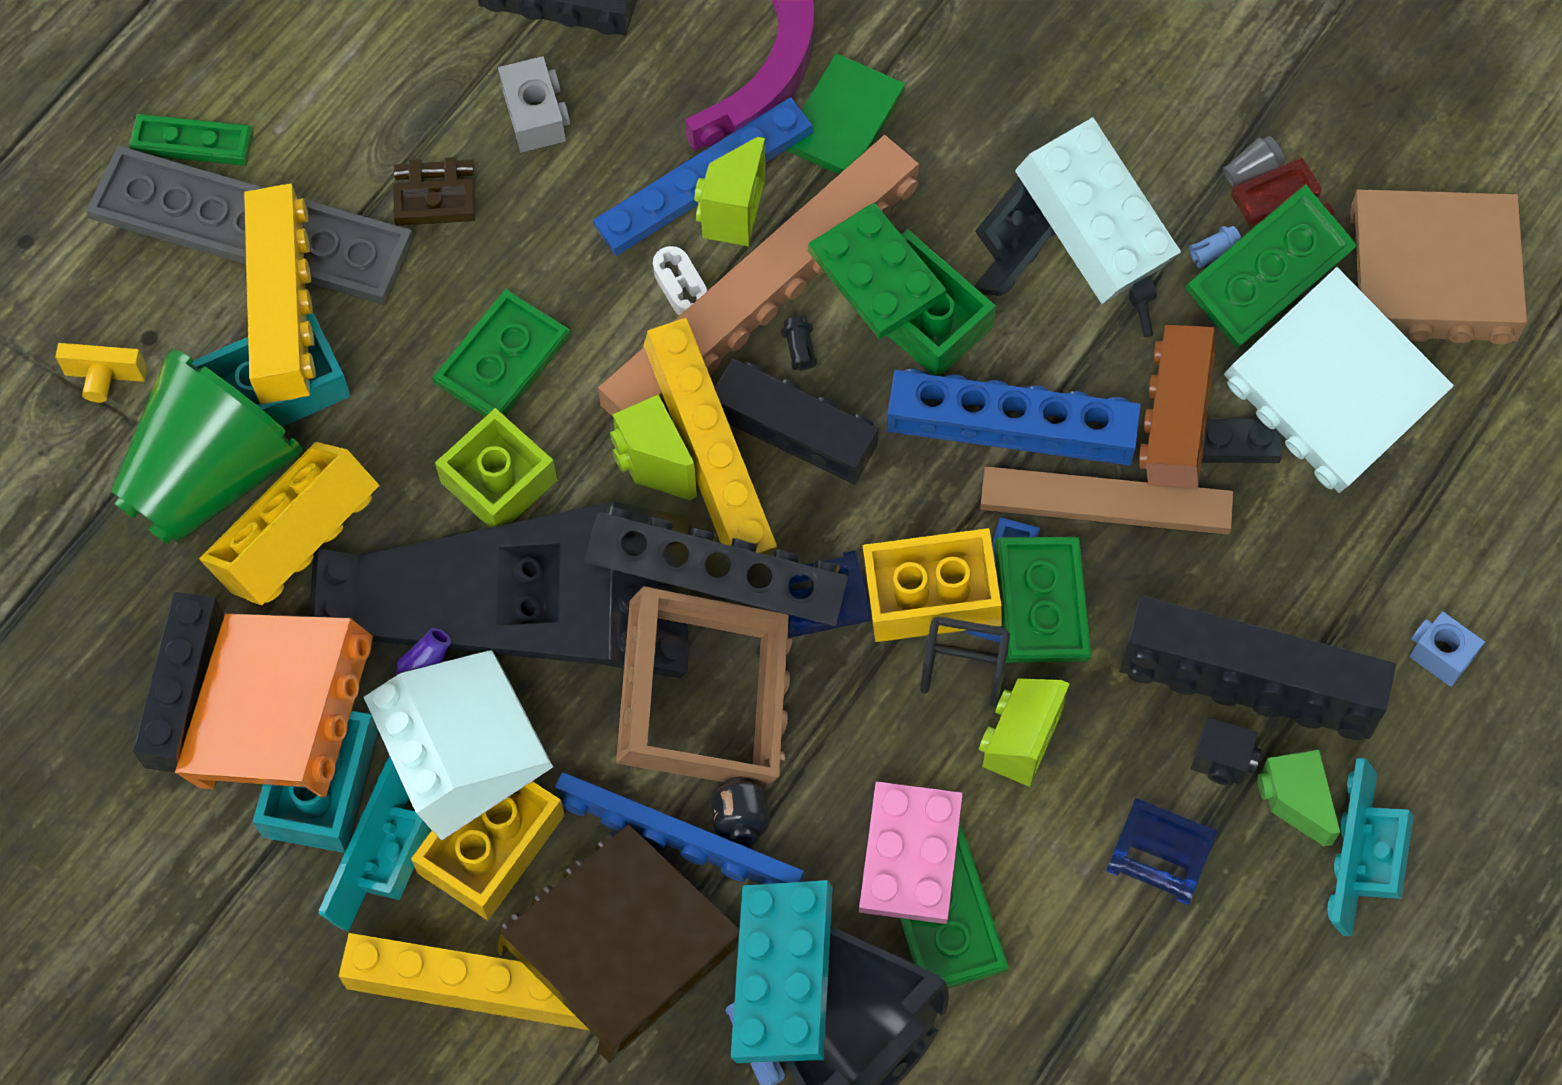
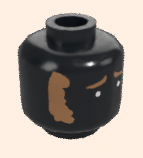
(740, 811)

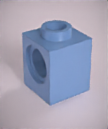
(1444, 665)

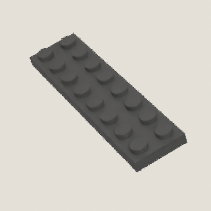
(209, 216)

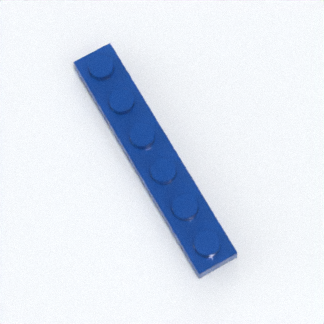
(675, 192)
(661, 830)

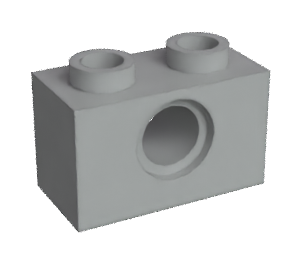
(533, 124)

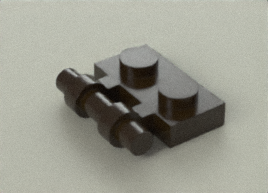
(433, 200)

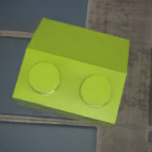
(732, 194)
(653, 449)
(1024, 729)

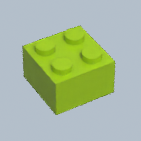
(496, 470)

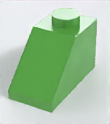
(1300, 794)

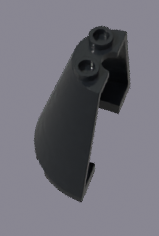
(875, 1016)

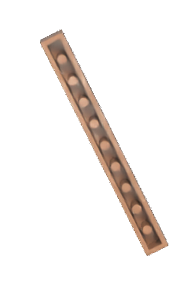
(773, 270)

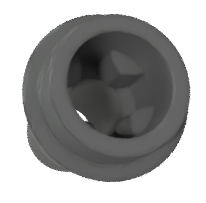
(1254, 161)

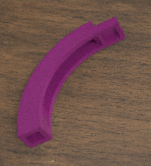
(772, 84)

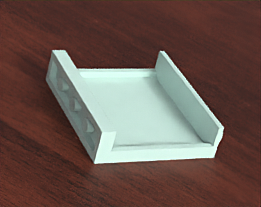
(1337, 381)

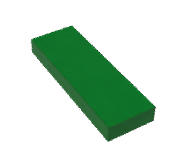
(192, 139)

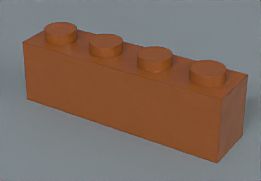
(1180, 406)

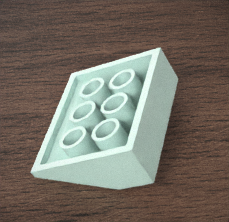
(457, 738)

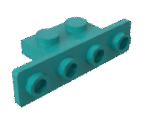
(1372, 850)
(378, 852)

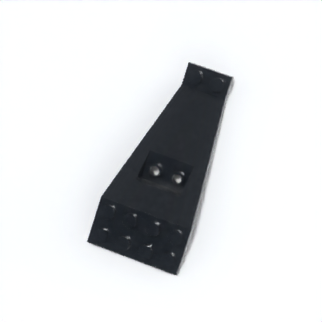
(476, 586)

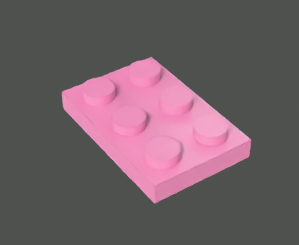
(910, 852)

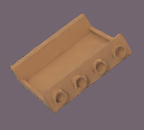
(1442, 263)

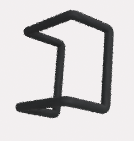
(932, 648)

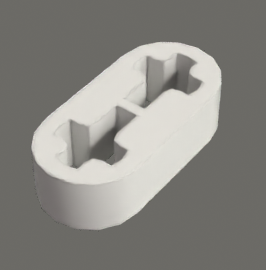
(673, 286)

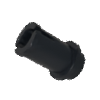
(799, 341)

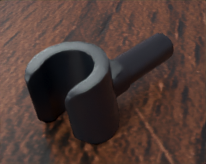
(1139, 296)

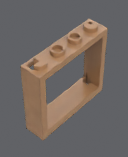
(638, 677)

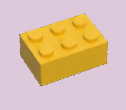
(930, 579)
(491, 851)

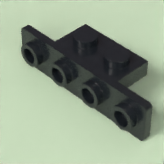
(1013, 236)

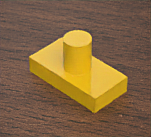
(99, 366)

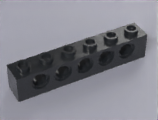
(819, 606)

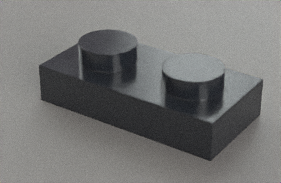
(1241, 442)

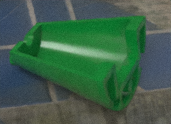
(196, 450)

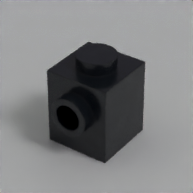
(1226, 752)

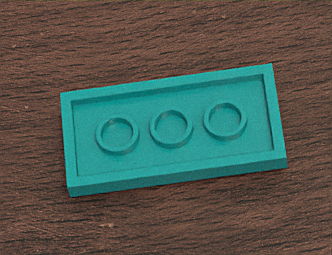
(782, 972)

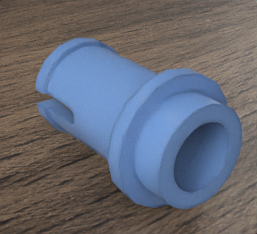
(1214, 246)

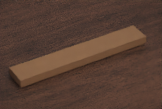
(1106, 500)

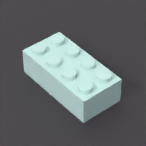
(1097, 210)

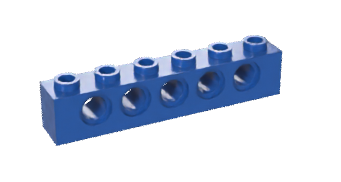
(1027, 433)

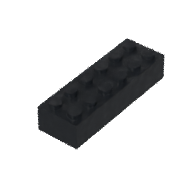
(1257, 668)

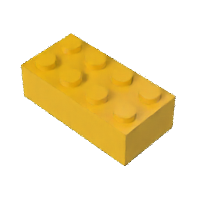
(290, 523)

